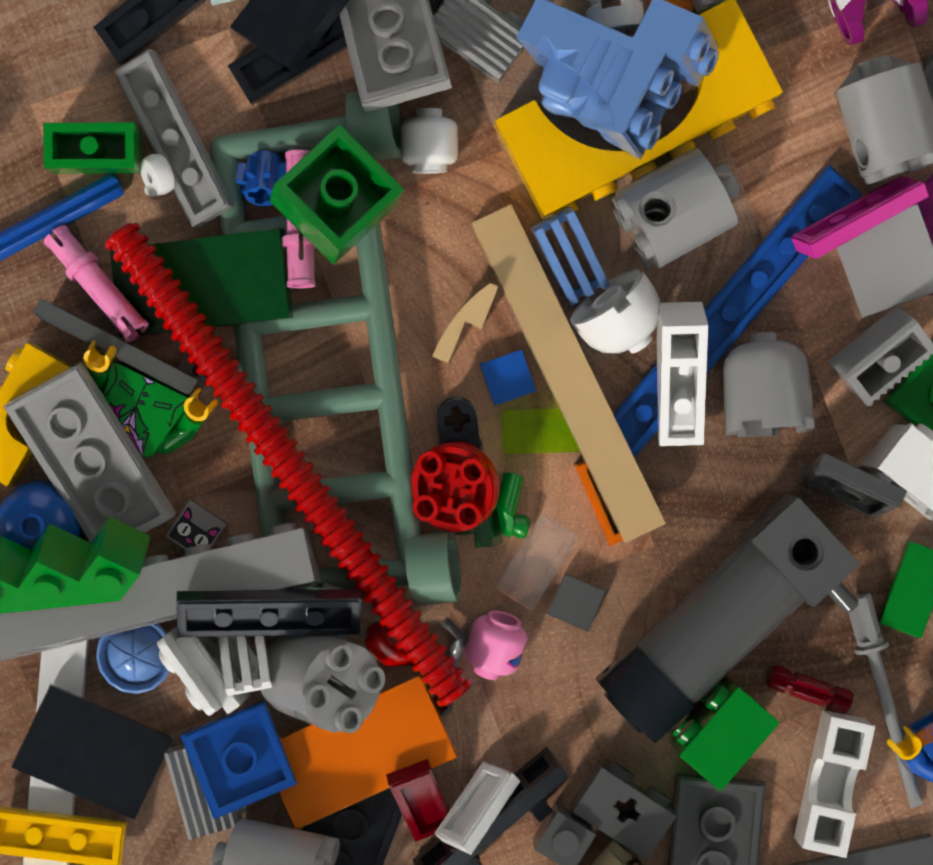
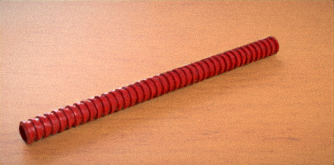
(287, 463)

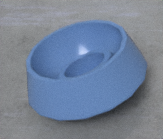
(132, 659)

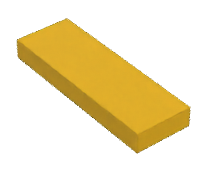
(61, 837)

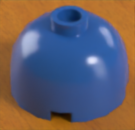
(31, 509)

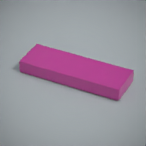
(859, 216)

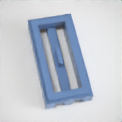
(585, 286)

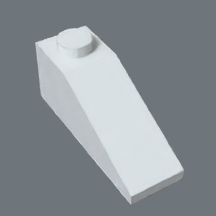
(681, 373)

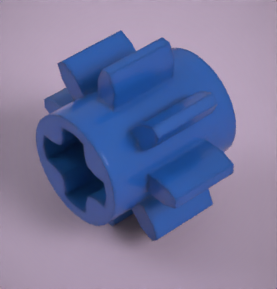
(259, 176)

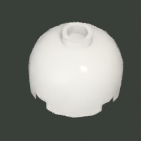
(620, 316)

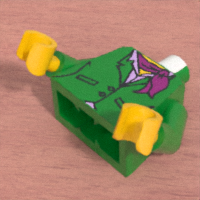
(148, 409)

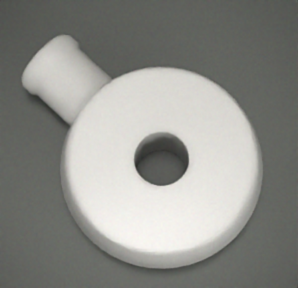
(157, 175)

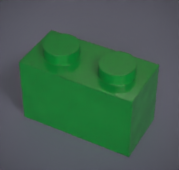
(92, 148)

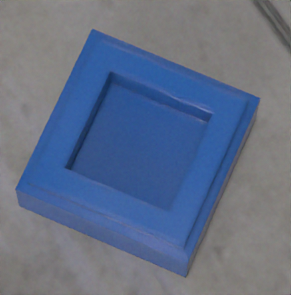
(508, 377)

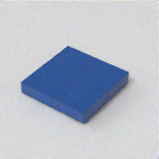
(238, 759)

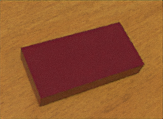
(419, 798)

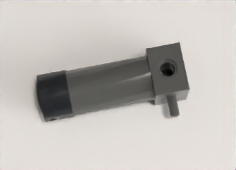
(728, 616)

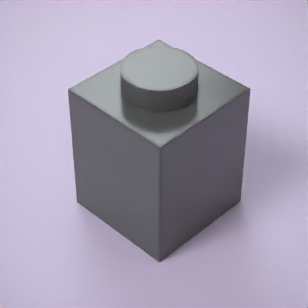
(563, 836)

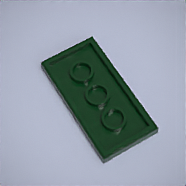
(228, 276)

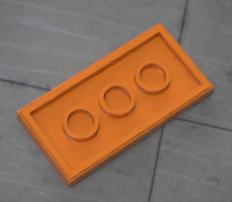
(349, 767)

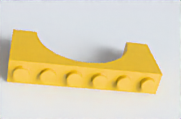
(566, 171)

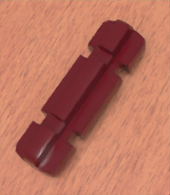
(810, 689)

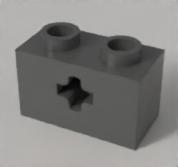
(637, 830)

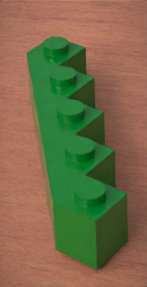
(69, 570)

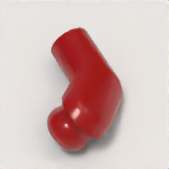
(384, 647)

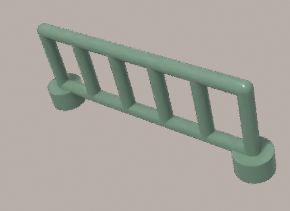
(425, 560)

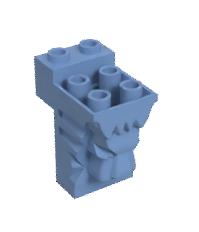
(617, 79)

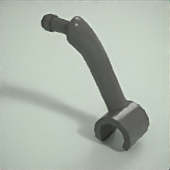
(455, 650)

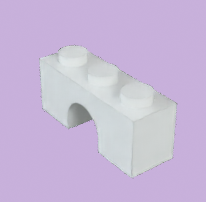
(826, 805)

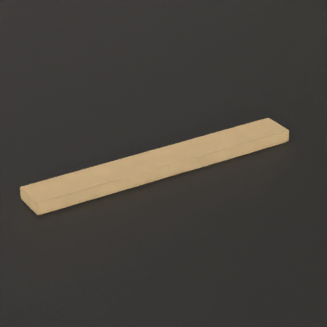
(568, 374)

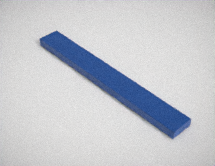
(742, 296)

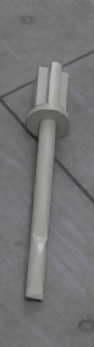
(871, 642)

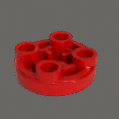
(454, 487)

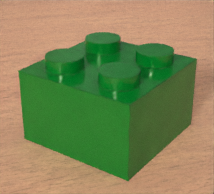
(336, 194)
(722, 732)

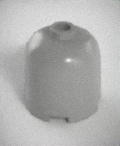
(767, 388)

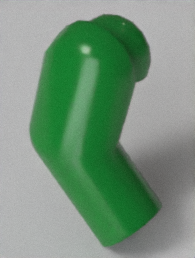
(507, 505)

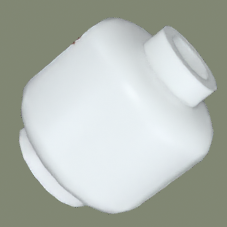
(429, 141)

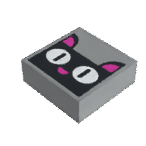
(196, 526)

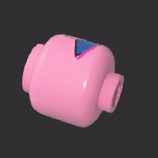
(495, 645)

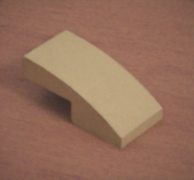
(473, 314)

